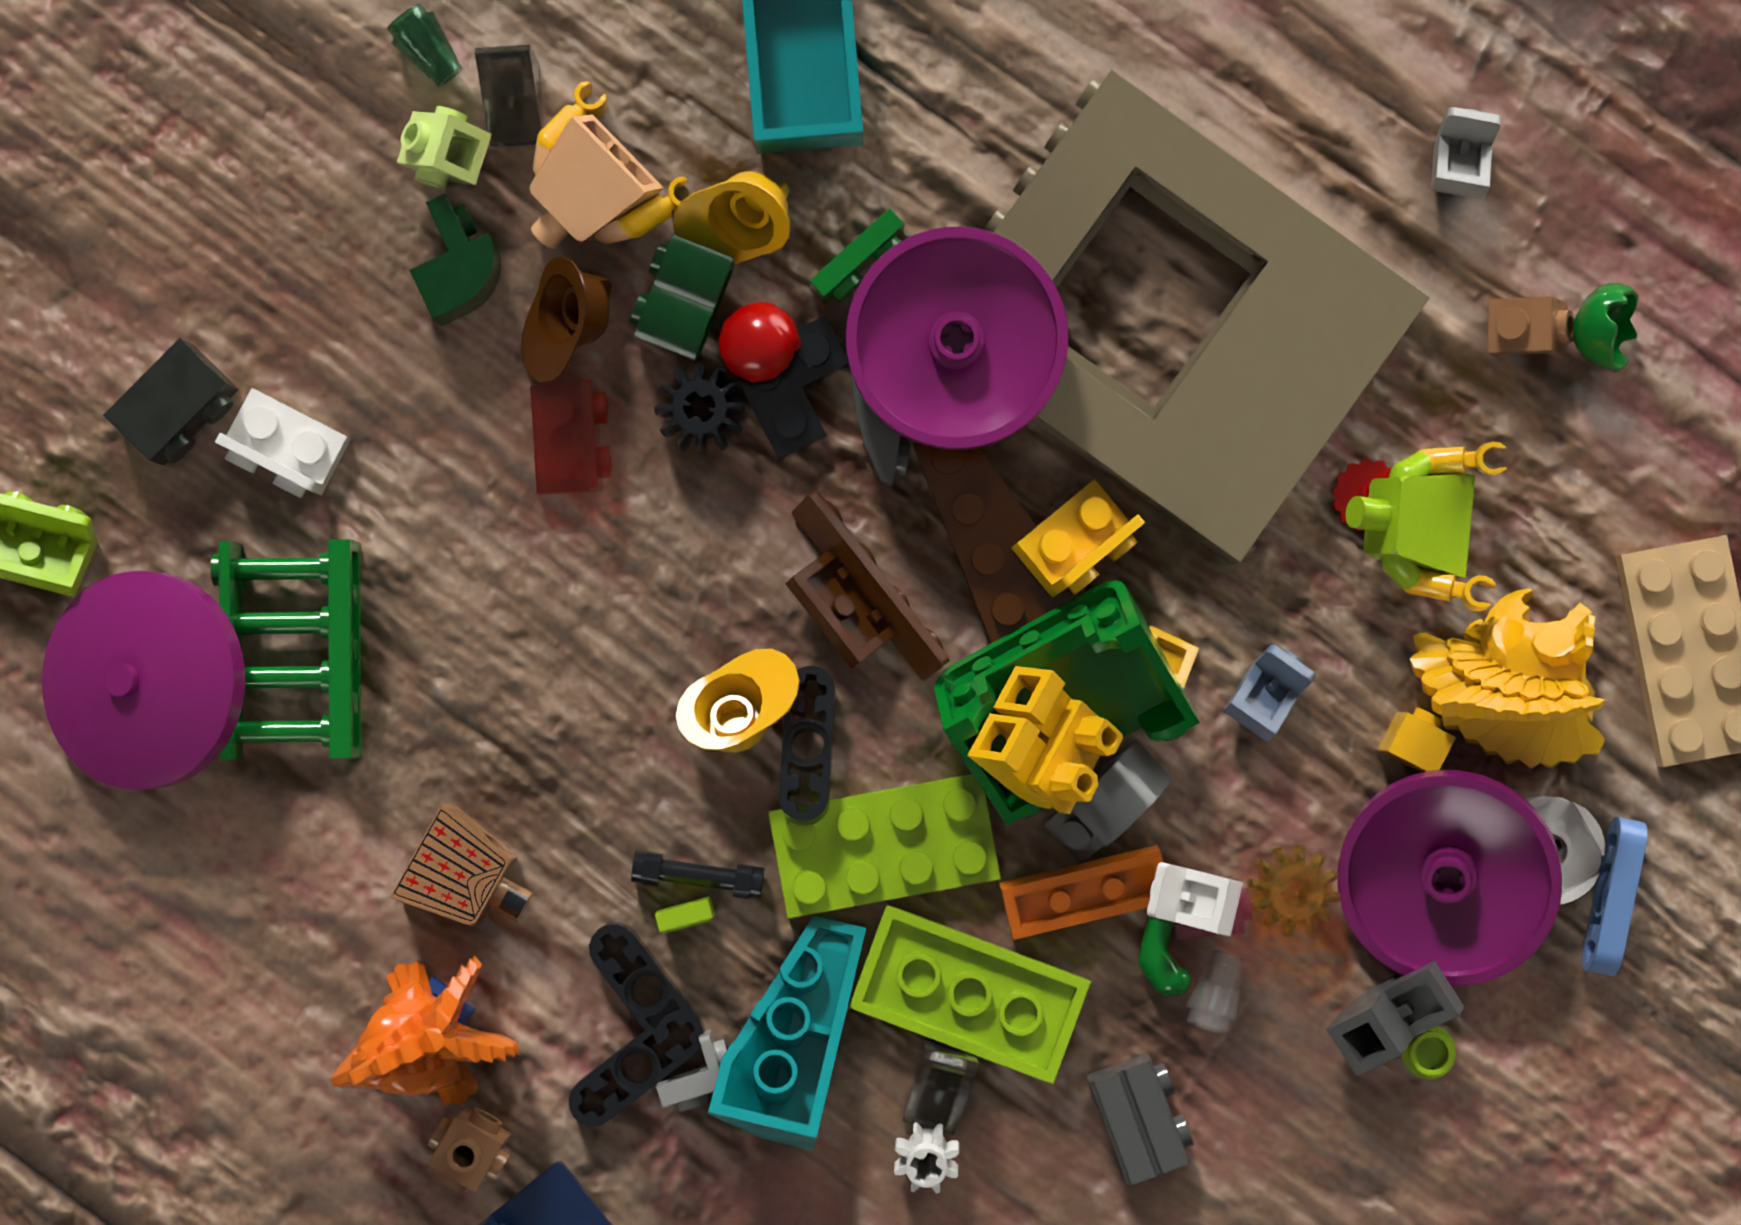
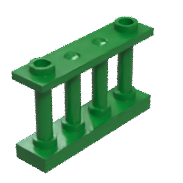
(336, 622)

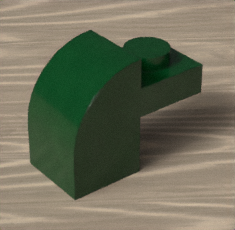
(466, 273)

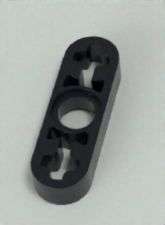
(820, 786)

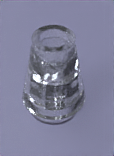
(1217, 994)

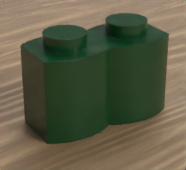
(683, 297)

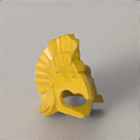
(1516, 683)

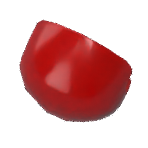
(758, 341)

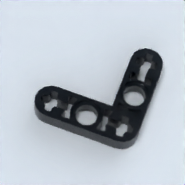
(652, 1018)

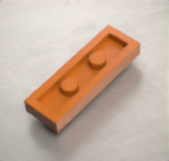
(1080, 892)

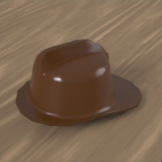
(565, 314)

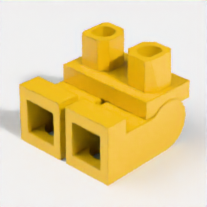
(1048, 742)

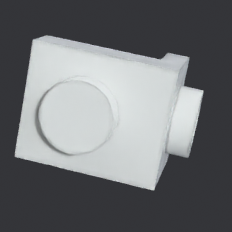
(1194, 898)

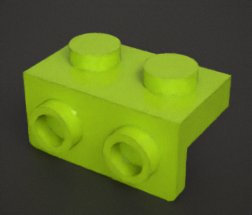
(44, 544)

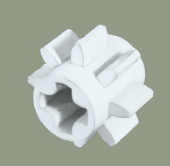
(936, 1168)

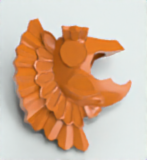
(417, 1041)

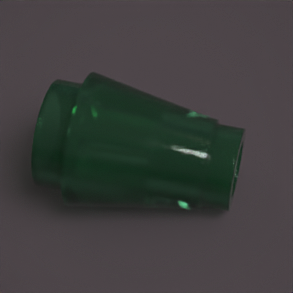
(424, 43)

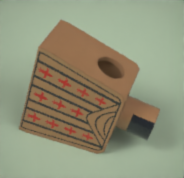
(461, 872)

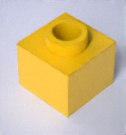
(1417, 740)

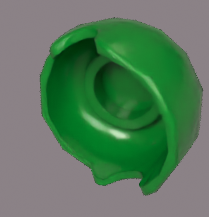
(1605, 324)

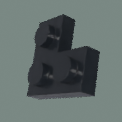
(782, 403)

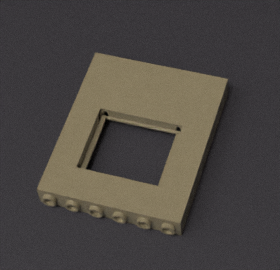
(1271, 367)

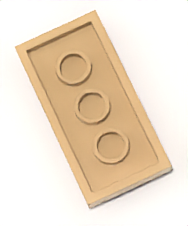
(1686, 646)

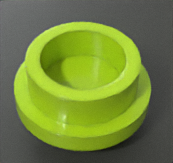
(1430, 1054)

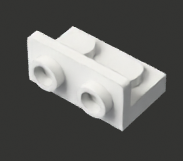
(284, 442)

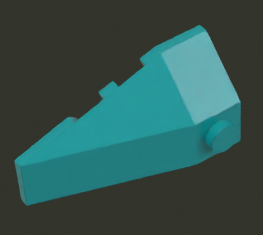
(784, 1056)

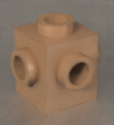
(479, 1132)

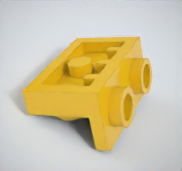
(1075, 539)

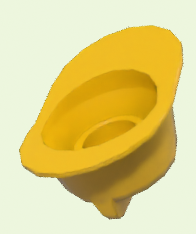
(737, 216)
(738, 701)

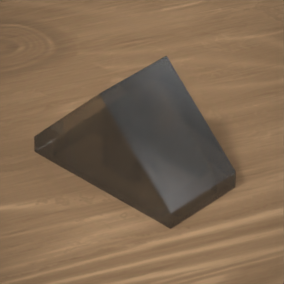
(510, 94)
(940, 1086)

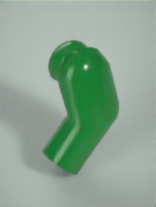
(1156, 961)

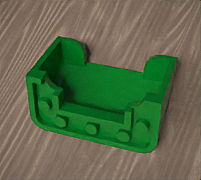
(1100, 653)

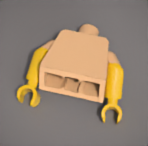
(593, 181)

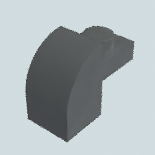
(1124, 793)
(1391, 1014)

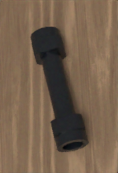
(651, 868)

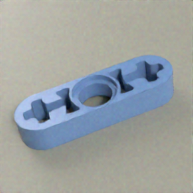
(1614, 896)

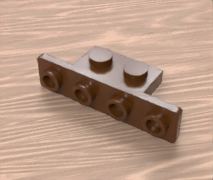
(854, 598)

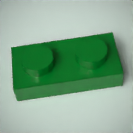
(842, 275)

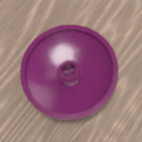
(956, 338)
(143, 680)
(1450, 876)

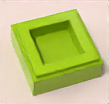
(685, 915)

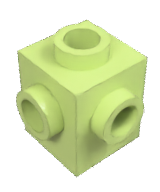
(443, 148)

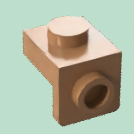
(1529, 326)

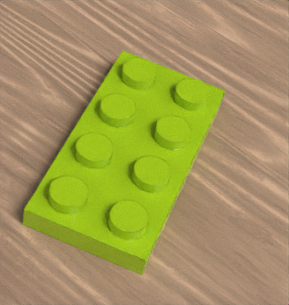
(886, 846)
(969, 994)

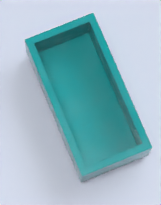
(802, 74)

